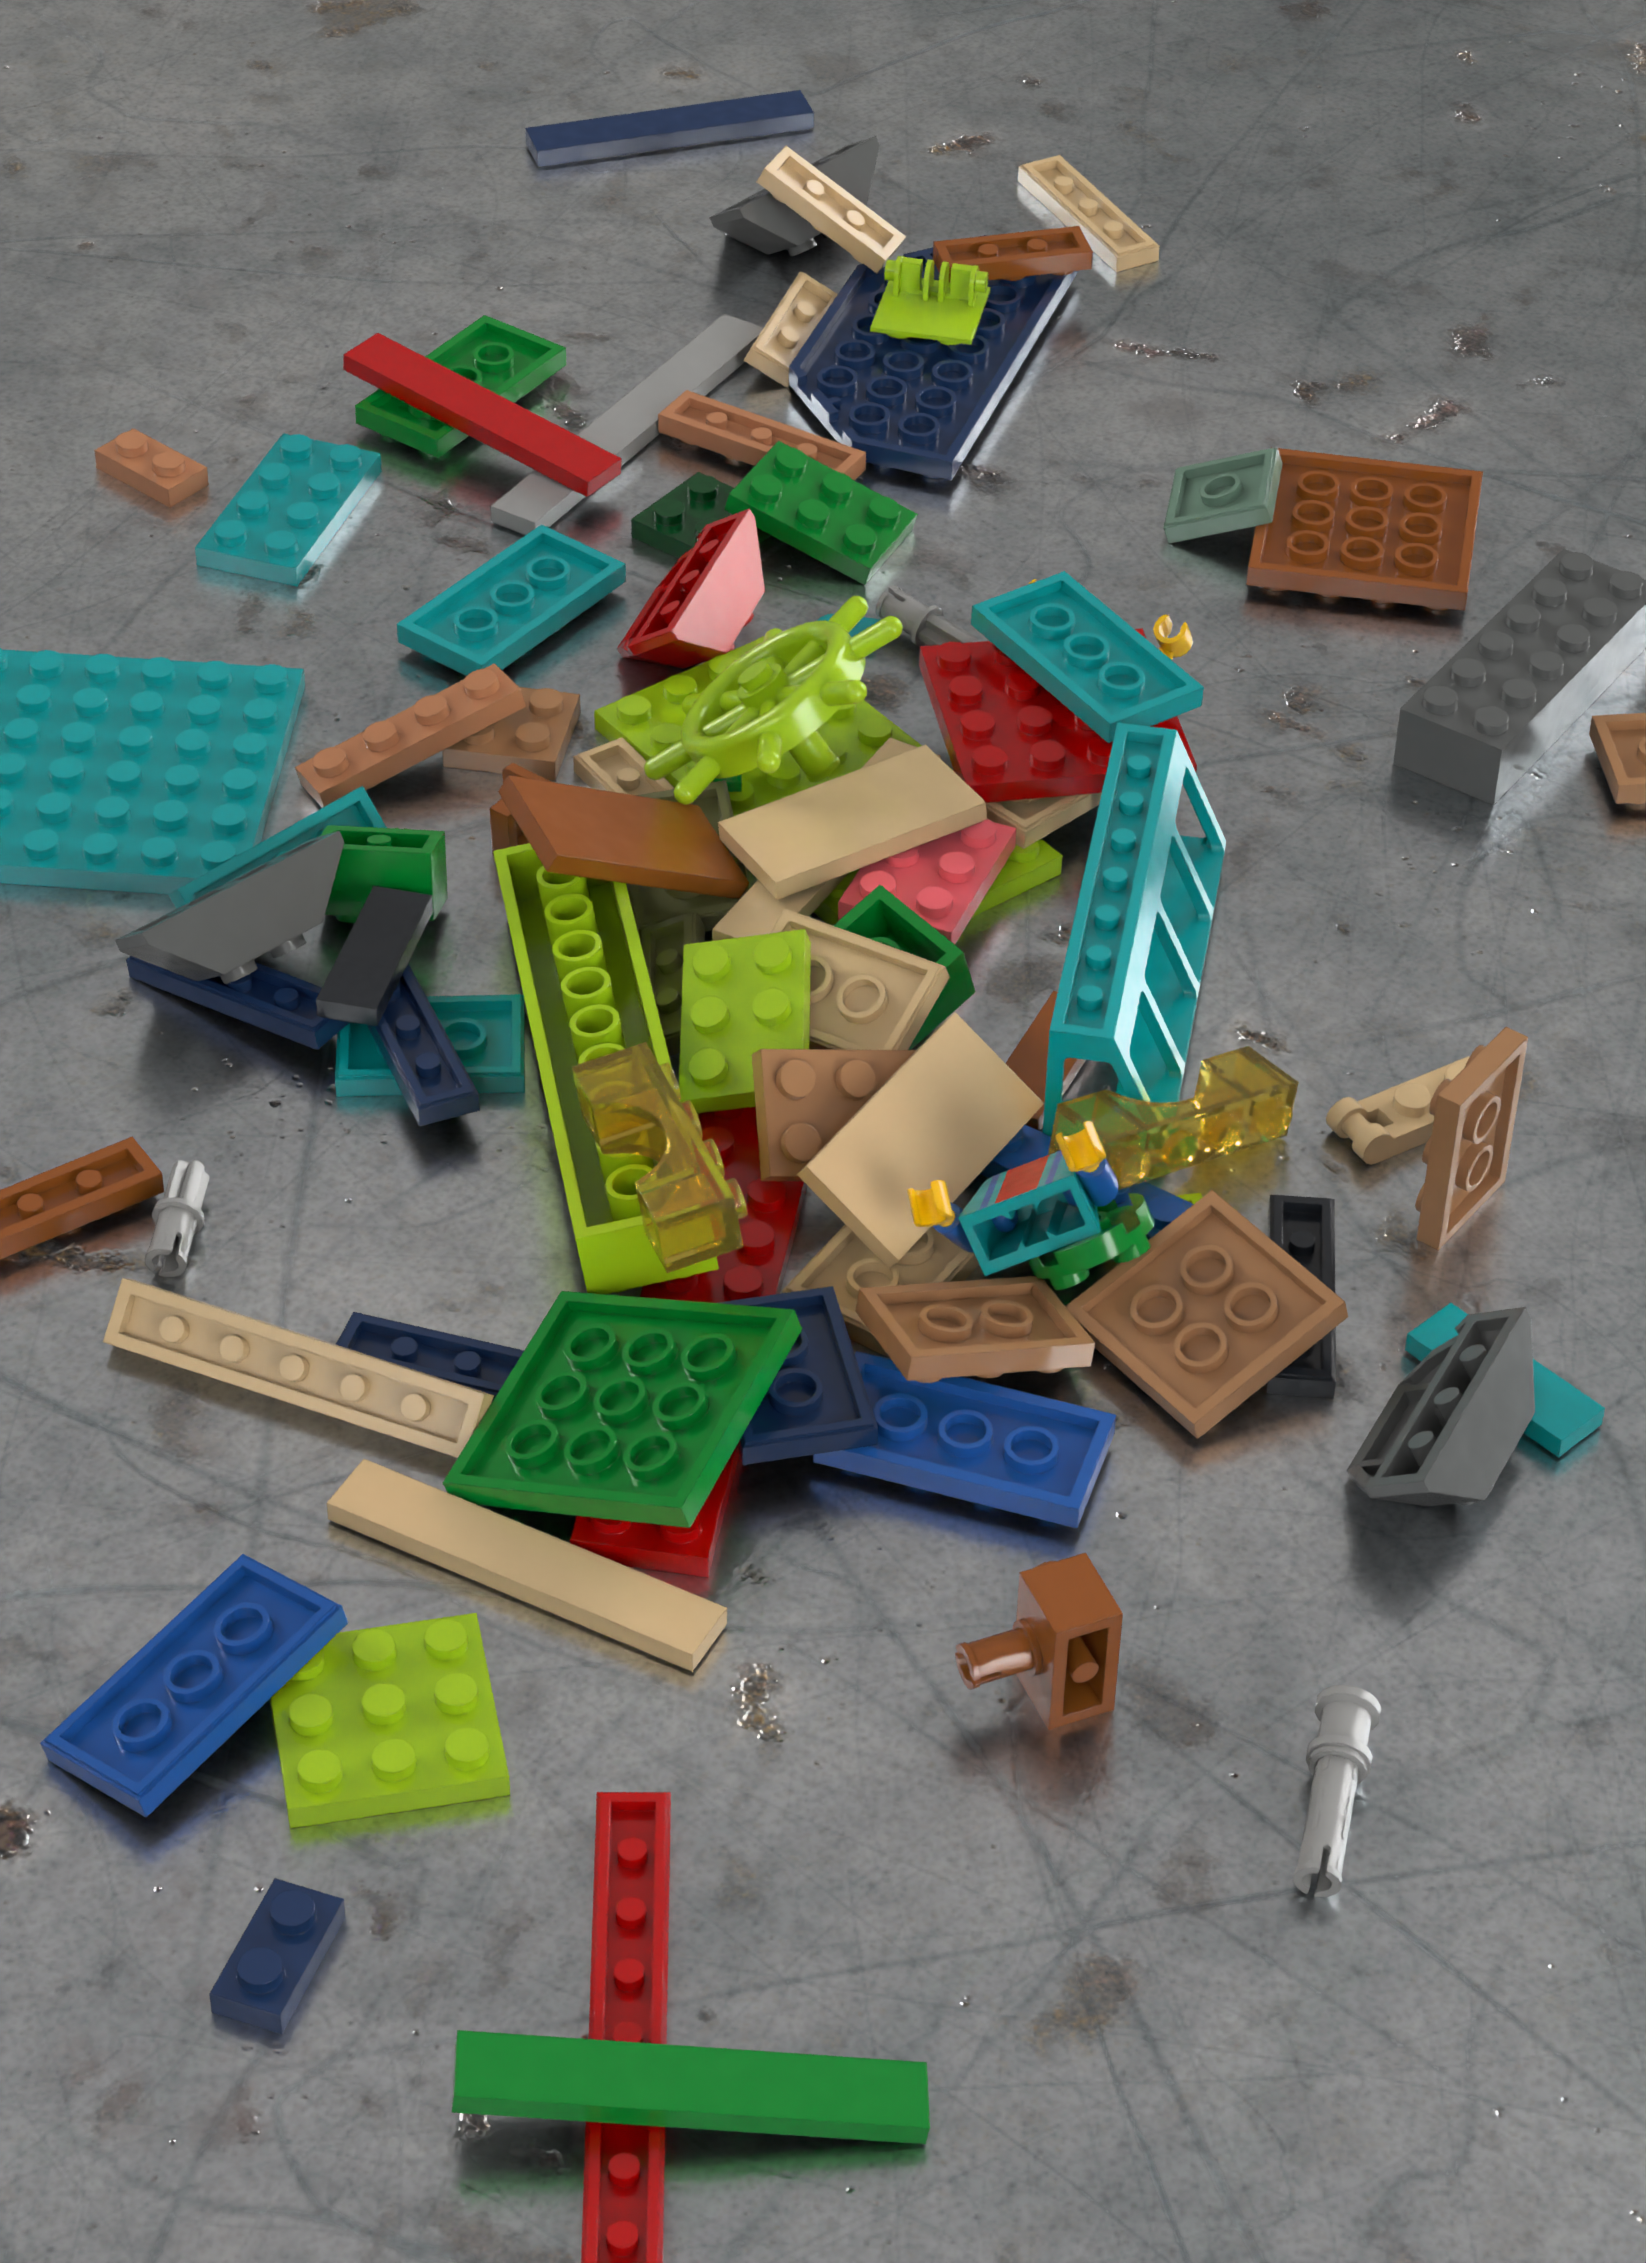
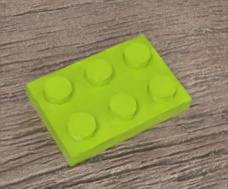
(735, 1002)

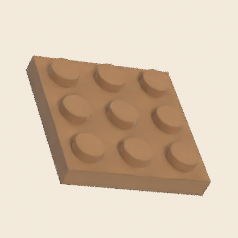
(1207, 1313)

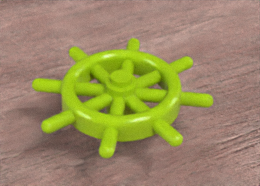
(775, 702)

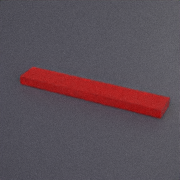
(482, 414)

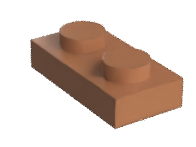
(151, 467)

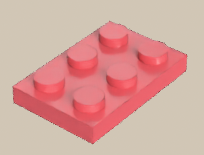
(940, 878)

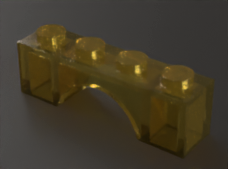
(1235, 1106)
(684, 1199)

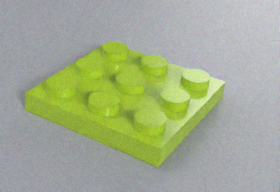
(390, 1724)

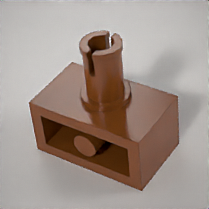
(1058, 1646)

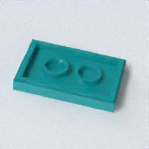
(482, 1029)

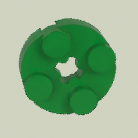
(1120, 1238)

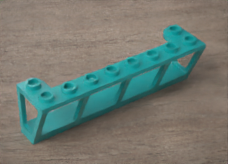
(1138, 925)

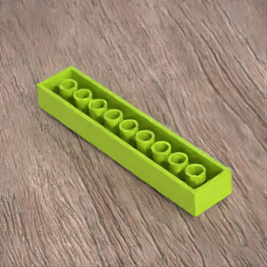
(584, 1001)

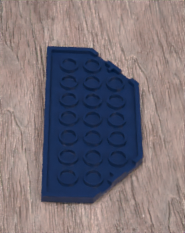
(913, 397)

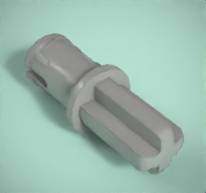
(920, 621)
(178, 1218)

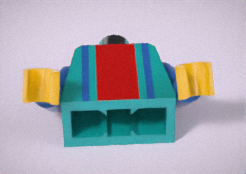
(1026, 1207)

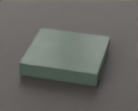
(1223, 495)

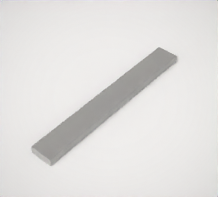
(633, 419)

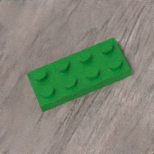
(485, 353)

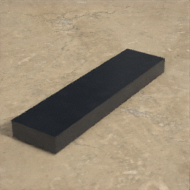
(1307, 1233)

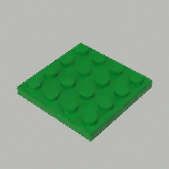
(624, 1408)

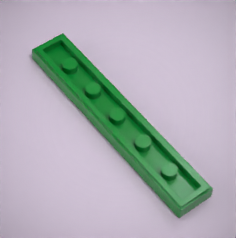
(690, 2087)

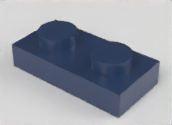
(277, 1956)

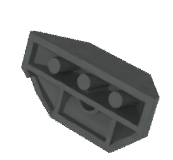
(774, 226)
(243, 917)
(1453, 1416)

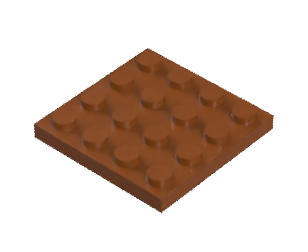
(1369, 531)

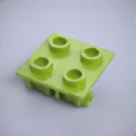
(930, 306)

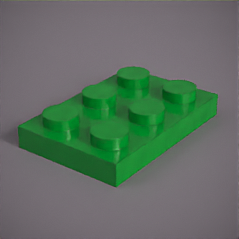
(822, 512)

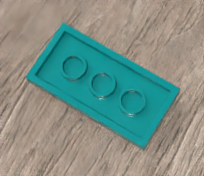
(289, 509)
(511, 602)
(1086, 655)

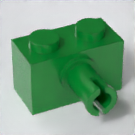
(387, 859)

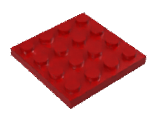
(1008, 730)

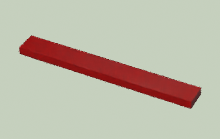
(628, 2005)

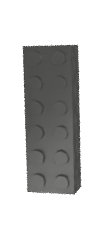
(1524, 677)

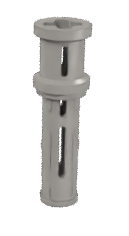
(1338, 1763)

